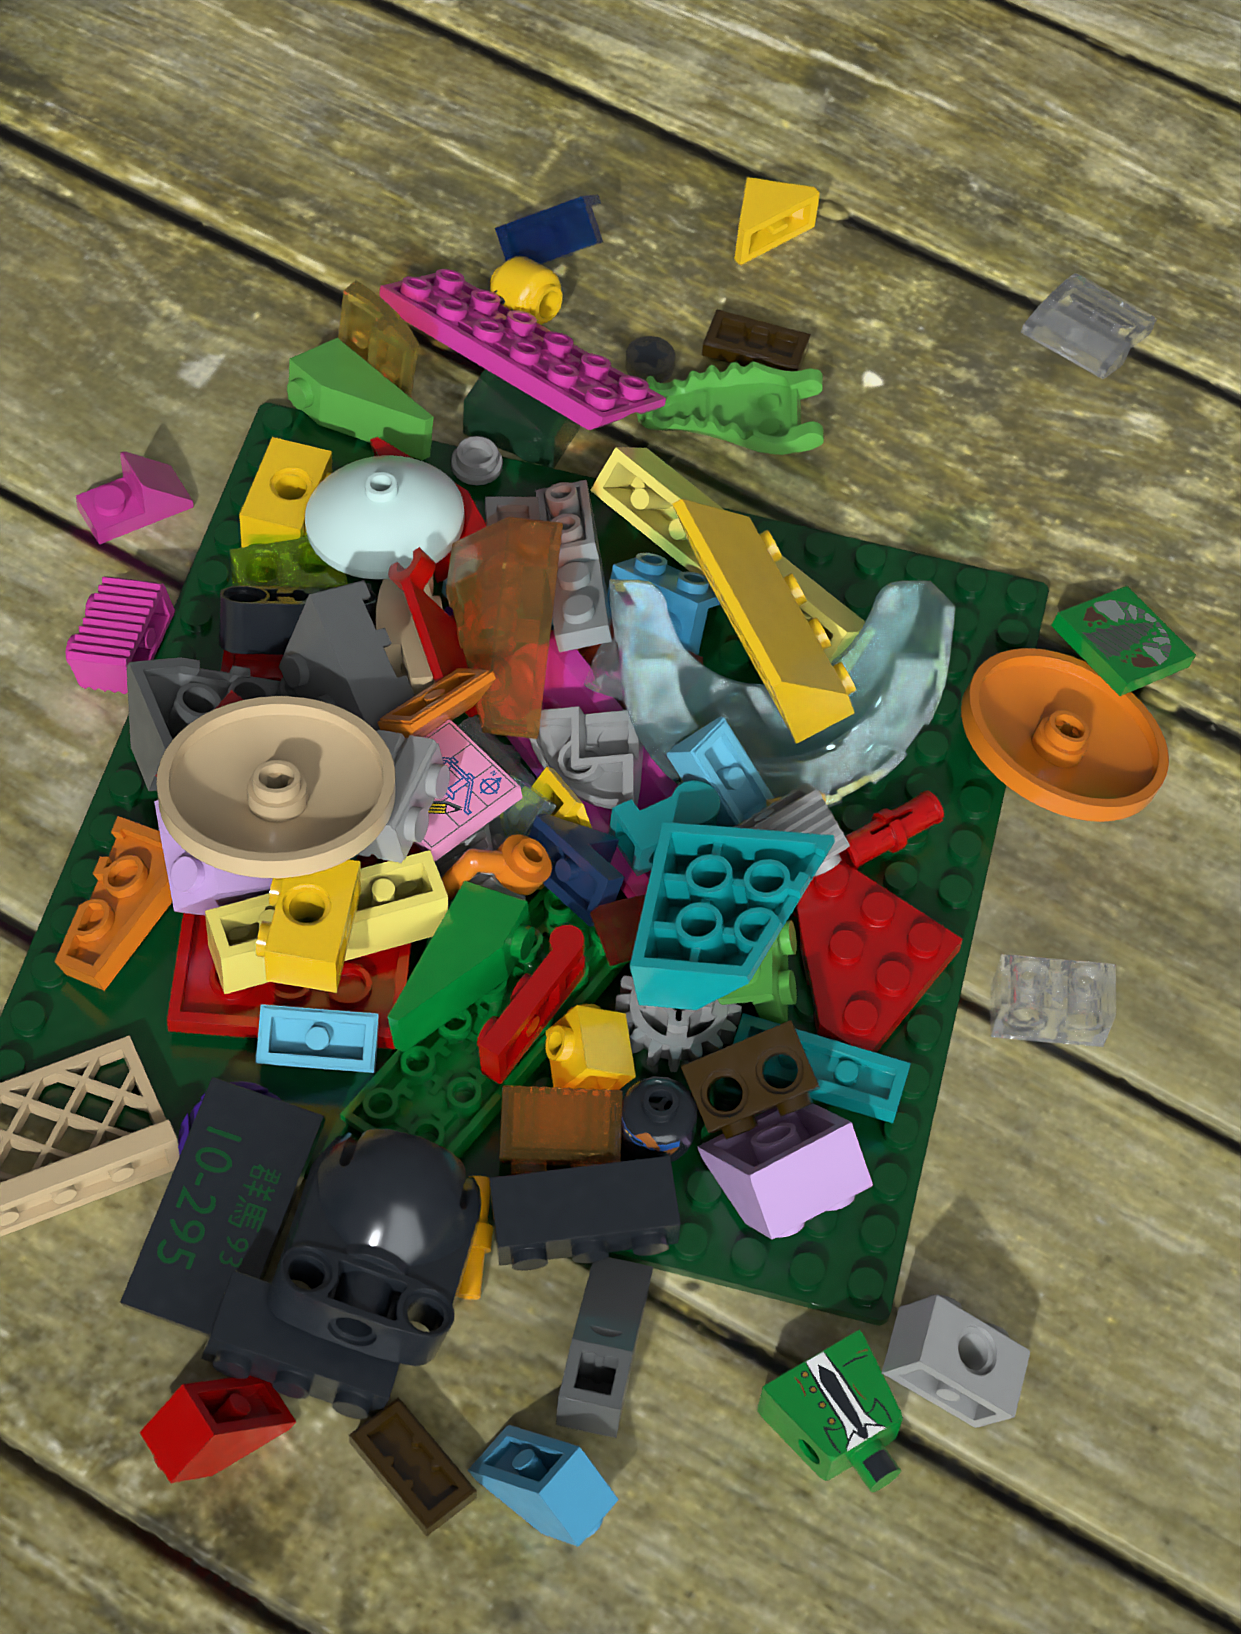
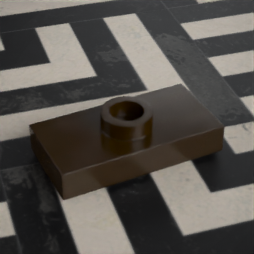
(749, 340)
(412, 1466)

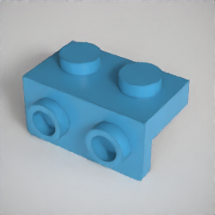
(686, 594)

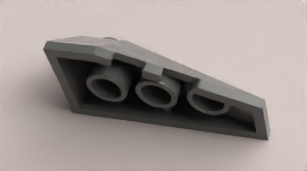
(173, 694)

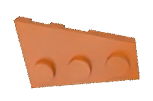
(122, 908)

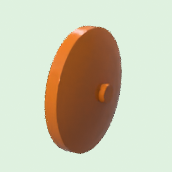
(1064, 735)

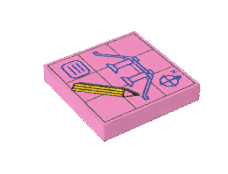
(475, 792)

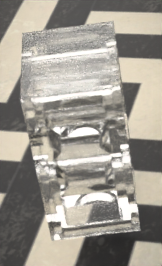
(1053, 1000)

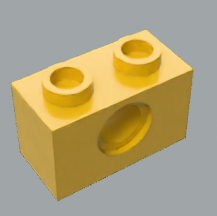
(281, 492)
(315, 951)

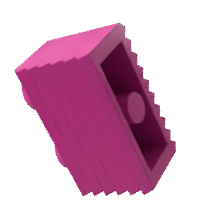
(119, 627)

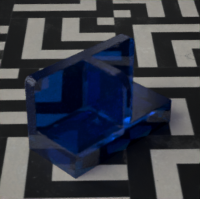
(552, 232)

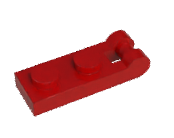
(532, 1004)

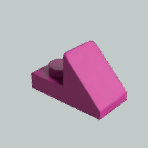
(139, 498)

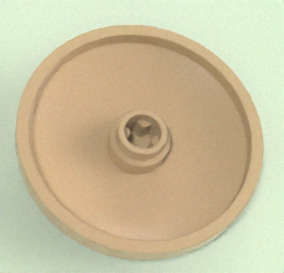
(276, 787)

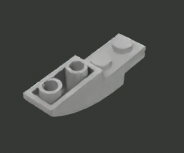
(580, 597)

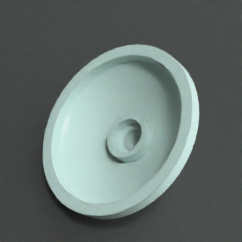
(381, 513)

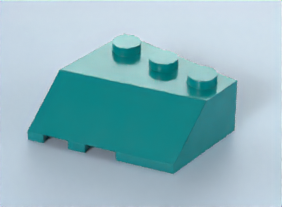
(717, 908)

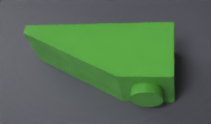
(356, 399)

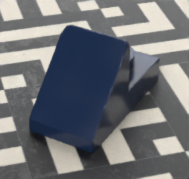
(579, 863)

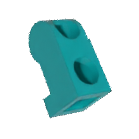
(640, 829)

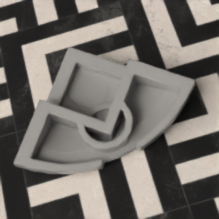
(592, 754)

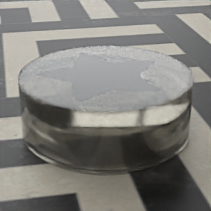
(650, 357)

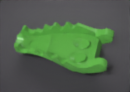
(742, 406)

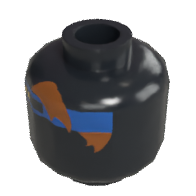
(658, 1119)

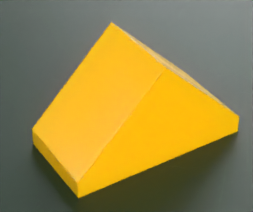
(772, 215)

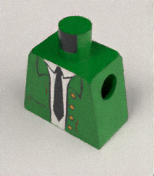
(837, 1413)

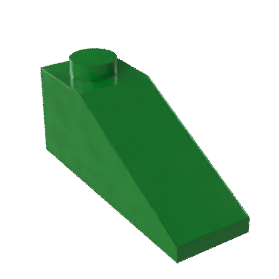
(463, 961)

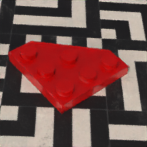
(866, 956)

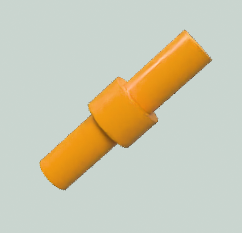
(473, 1275)

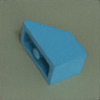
(545, 1483)

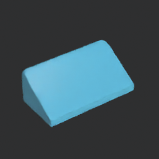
(721, 761)
(317, 1038)

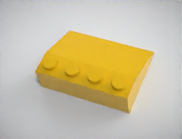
(768, 618)

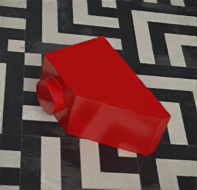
(214, 1426)

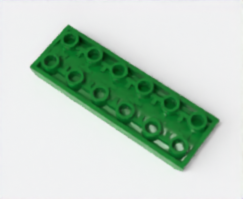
(439, 1083)

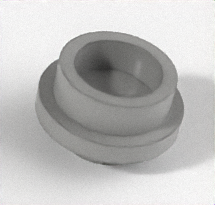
(476, 461)

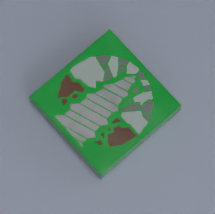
(1123, 640)

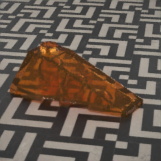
(503, 612)

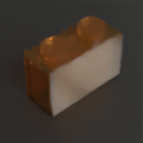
(559, 1127)

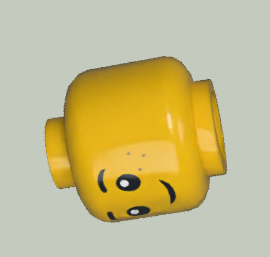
(528, 288)

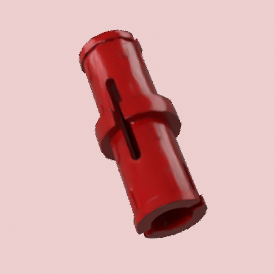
(892, 829)

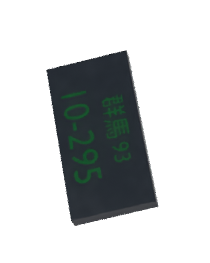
(222, 1204)

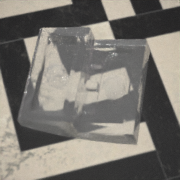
(1088, 325)

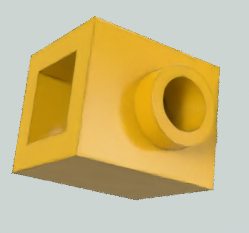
(590, 1049)

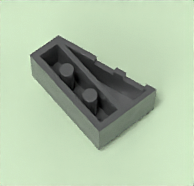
(342, 656)

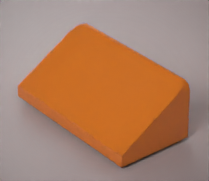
(438, 703)

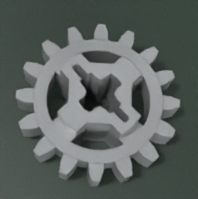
(664, 1037)

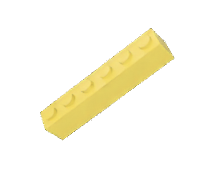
(643, 493)

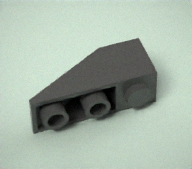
(603, 1347)

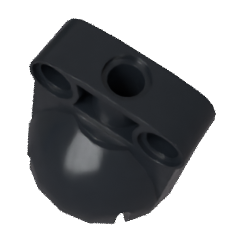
(379, 1245)

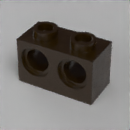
(746, 1064)

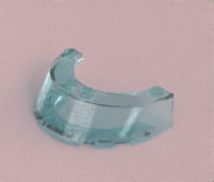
(894, 663)

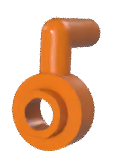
(517, 864)

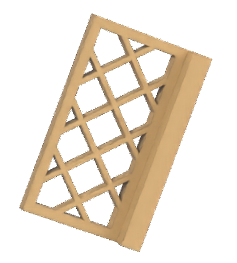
(101, 1168)

